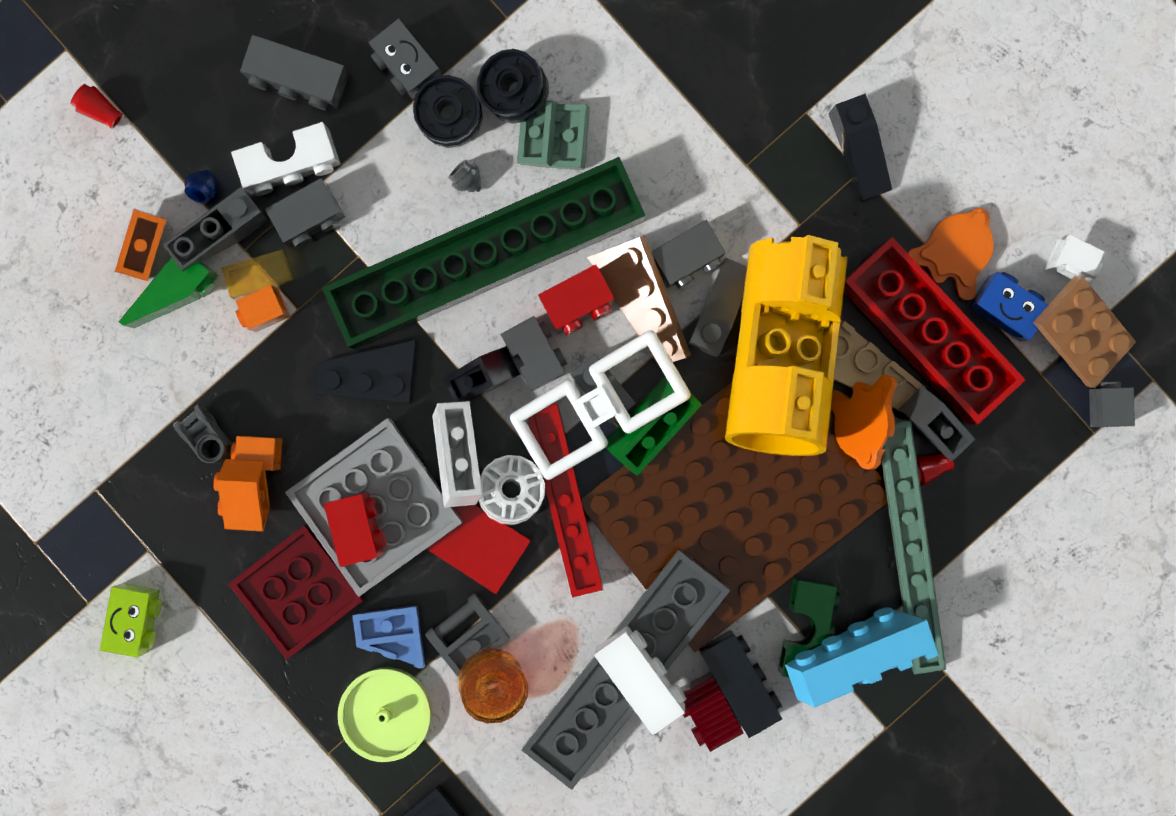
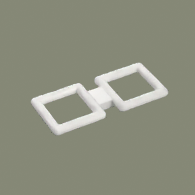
(600, 405)

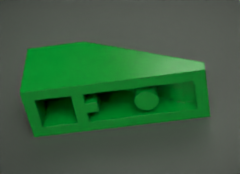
(169, 292)

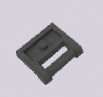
(482, 636)

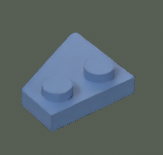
(391, 633)

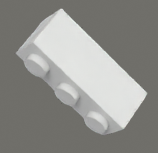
(456, 454)
(641, 679)

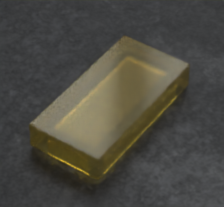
(257, 273)

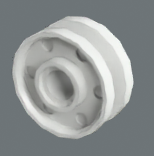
(525, 476)

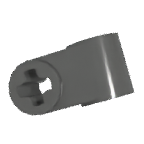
(200, 431)

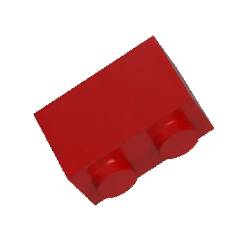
(355, 529)

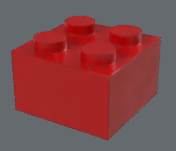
(577, 300)

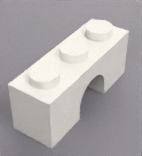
(312, 155)

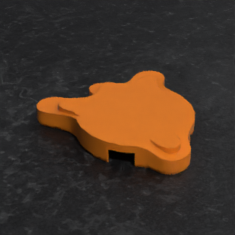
(958, 250)
(865, 420)

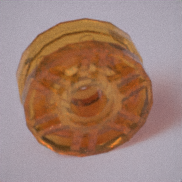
(497, 703)

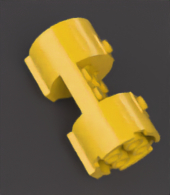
(787, 347)

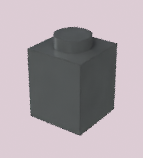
(1111, 406)

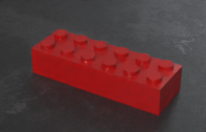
(931, 332)

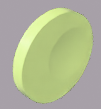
(384, 714)

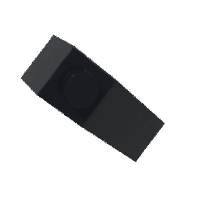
(861, 146)

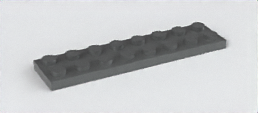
(593, 706)

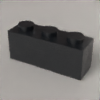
(742, 683)

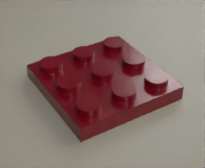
(295, 592)

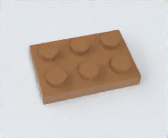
(1084, 331)

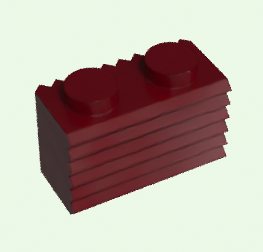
(710, 713)

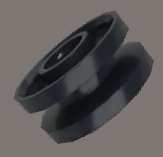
(498, 75)
(444, 92)

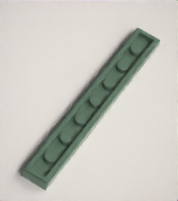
(911, 538)

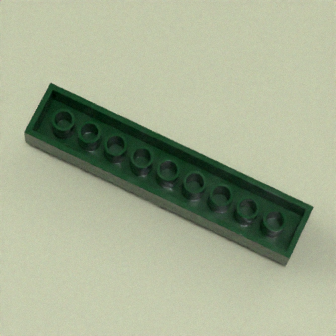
(484, 253)

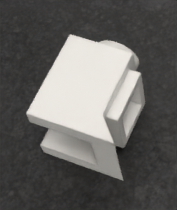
(1075, 258)

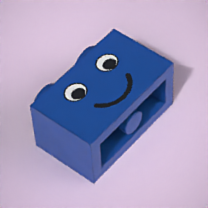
(1008, 305)

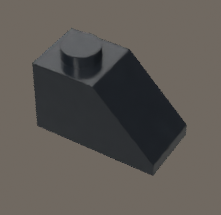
(482, 375)

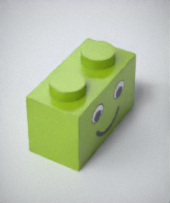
(130, 620)

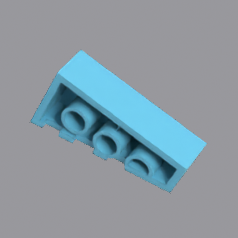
(860, 655)

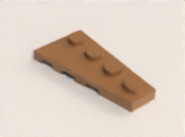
(641, 293)

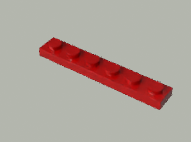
(567, 506)

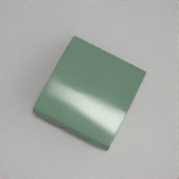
(555, 137)

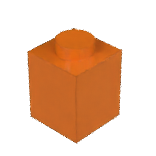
(261, 309)
(258, 449)

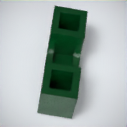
(818, 602)

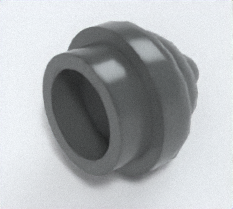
(466, 177)

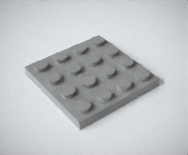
(405, 494)

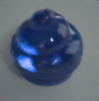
(200, 186)

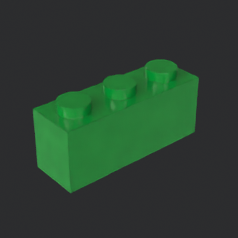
(640, 447)

